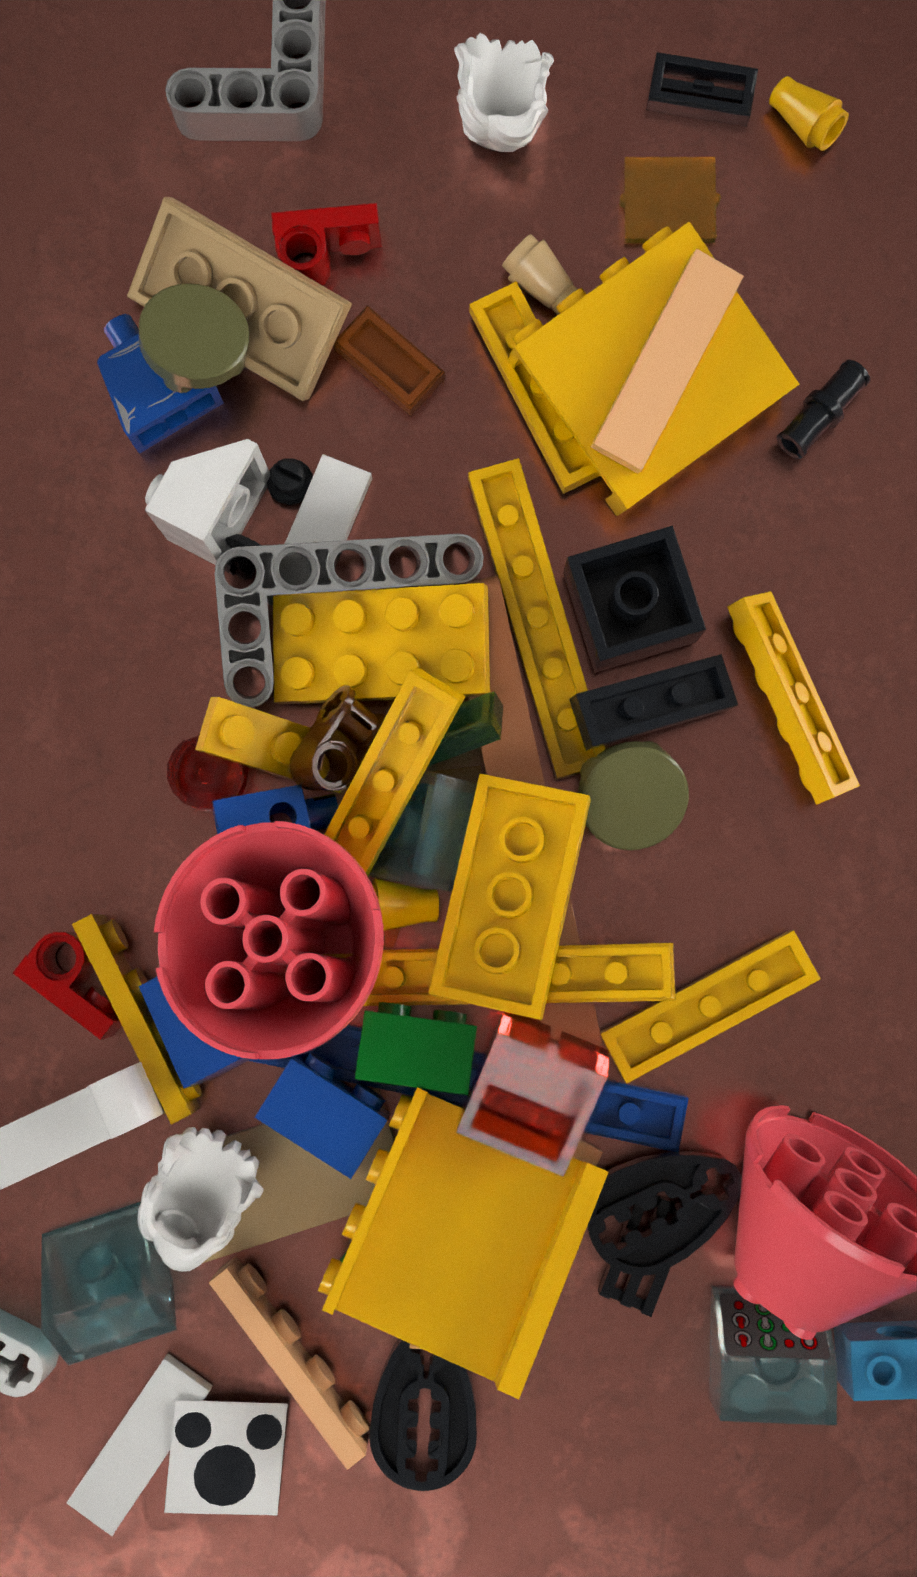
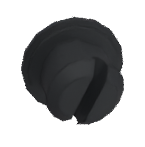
(289, 481)
(240, 566)

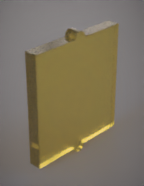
(669, 194)

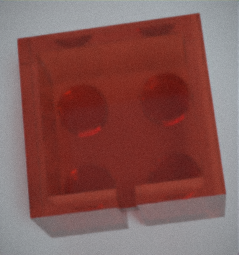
(534, 1092)

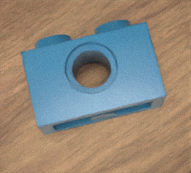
(877, 1359)

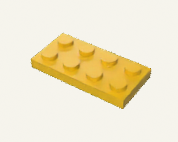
(377, 638)
(510, 896)

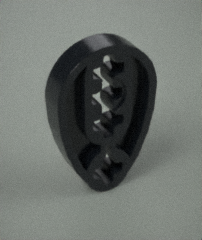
(671, 1240)
(394, 1414)

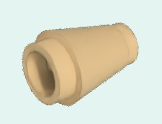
(539, 272)

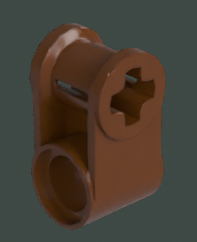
(343, 734)

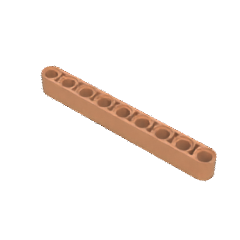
(518, 759)

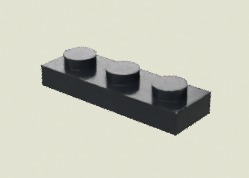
(653, 702)

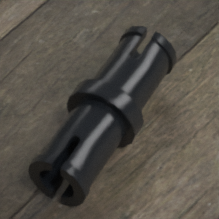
(823, 409)

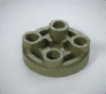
(193, 337)
(634, 795)

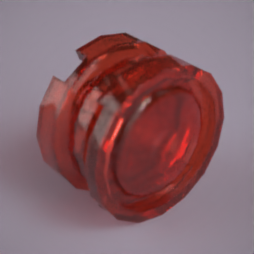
(202, 778)

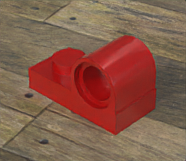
(322, 231)
(66, 990)

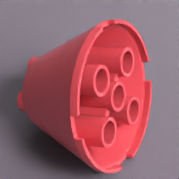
(249, 938)
(822, 1222)

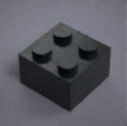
(633, 599)

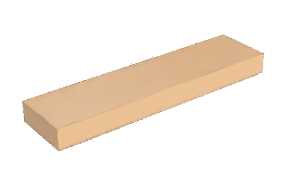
(667, 361)

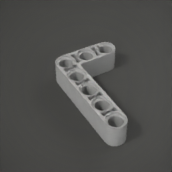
(267, 88)
(322, 578)

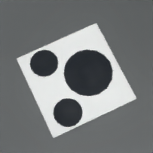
(225, 1457)

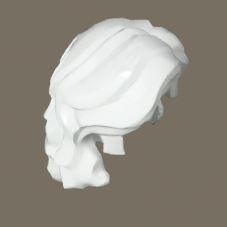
(501, 91)
(197, 1197)

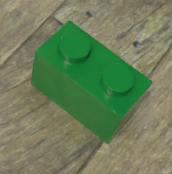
(416, 1050)

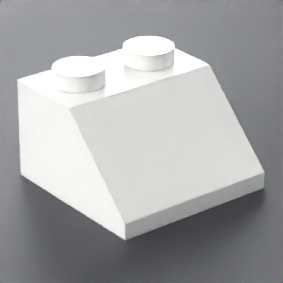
(208, 497)

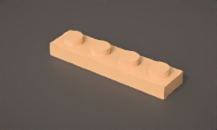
(305, 1377)

